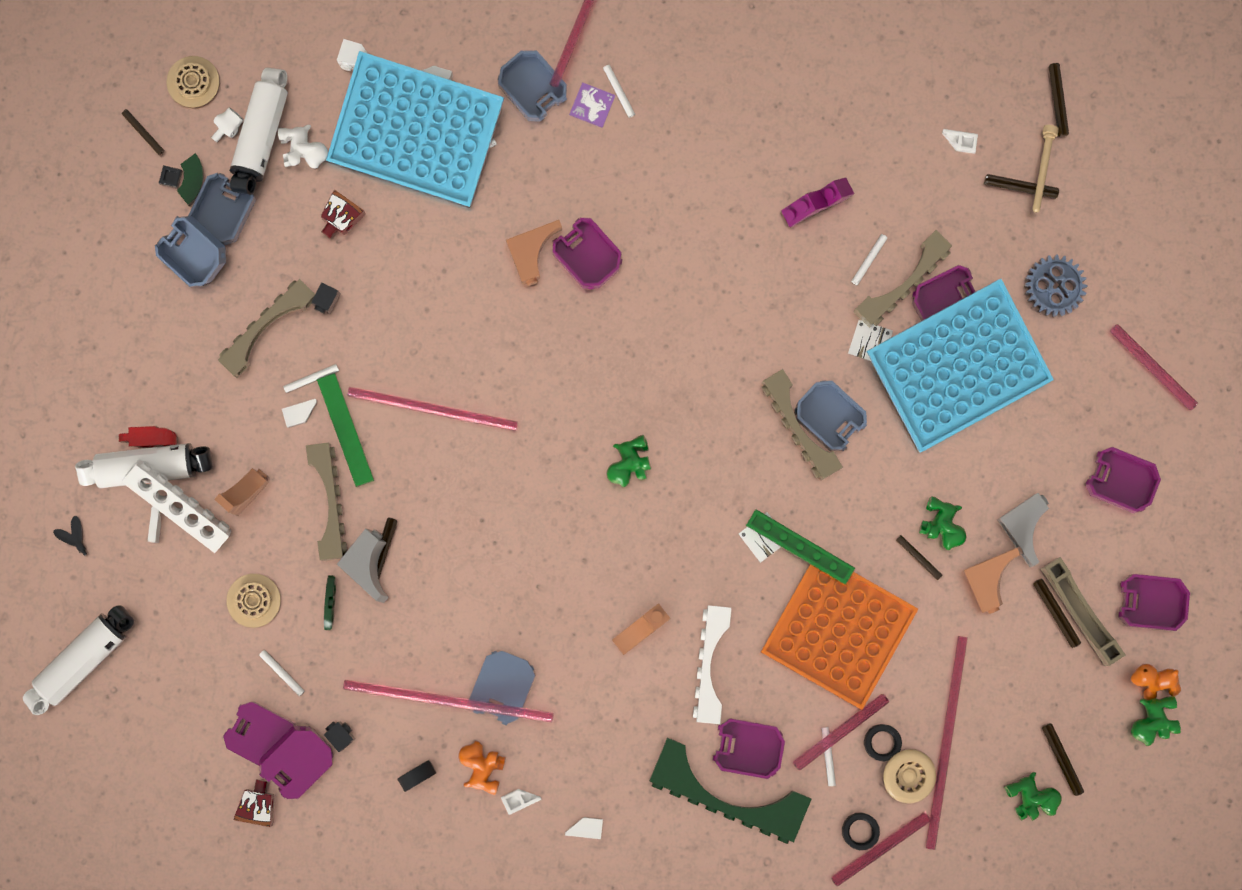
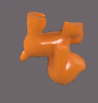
(1156, 680)
(472, 757)

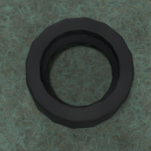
(878, 728)
(416, 775)
(875, 831)

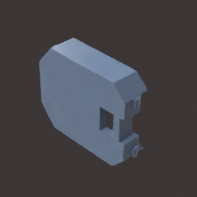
(526, 81)
(220, 214)
(197, 257)
(825, 410)
(504, 680)

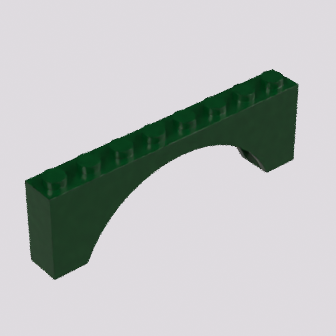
(779, 818)

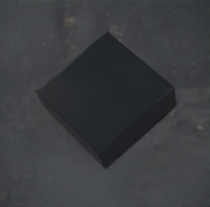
(170, 177)

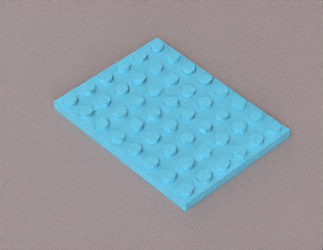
(415, 129)
(960, 365)

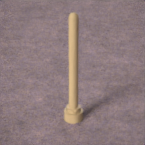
(1049, 133)

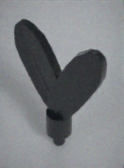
(73, 539)

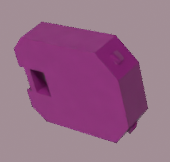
(593, 259)
(941, 291)
(1129, 483)
(1160, 604)
(261, 735)
(756, 748)
(301, 756)

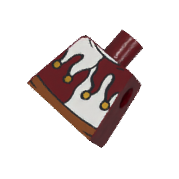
(340, 214)
(256, 806)

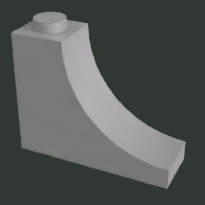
(1021, 522)
(362, 560)

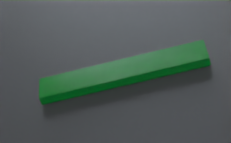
(345, 430)
(800, 547)

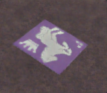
(592, 105)

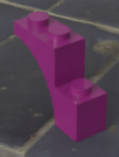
(818, 200)

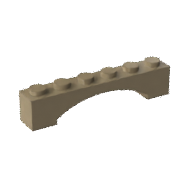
(872, 309)
(236, 357)
(823, 462)
(332, 543)
(1094, 631)

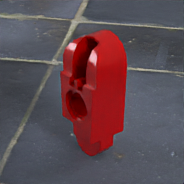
(148, 437)

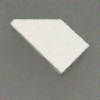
(961, 140)
(298, 413)
(155, 526)
(518, 800)
(586, 828)

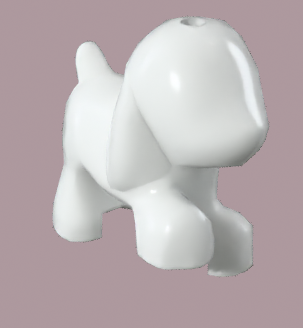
(313, 152)

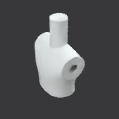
(227, 123)

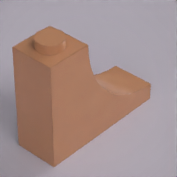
(527, 248)
(243, 492)
(986, 579)
(641, 629)

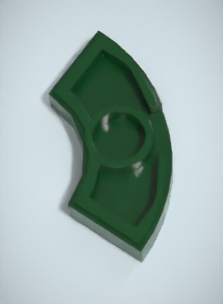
(192, 179)
(329, 602)

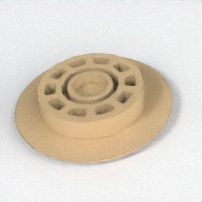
(192, 81)
(253, 600)
(909, 775)

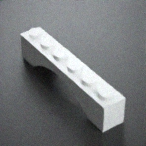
(349, 52)
(717, 623)

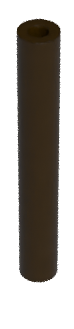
(143, 132)
(919, 557)

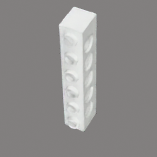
(149, 492)

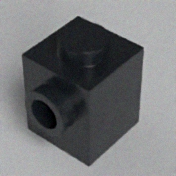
(325, 298)
(339, 735)

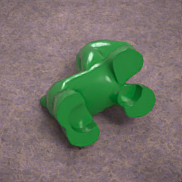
(621, 471)
(952, 534)
(1146, 729)
(1046, 799)

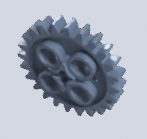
(1068, 273)

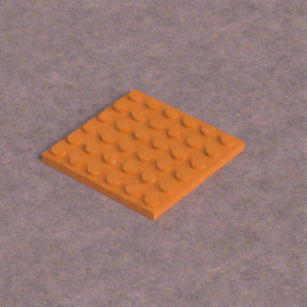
(839, 633)

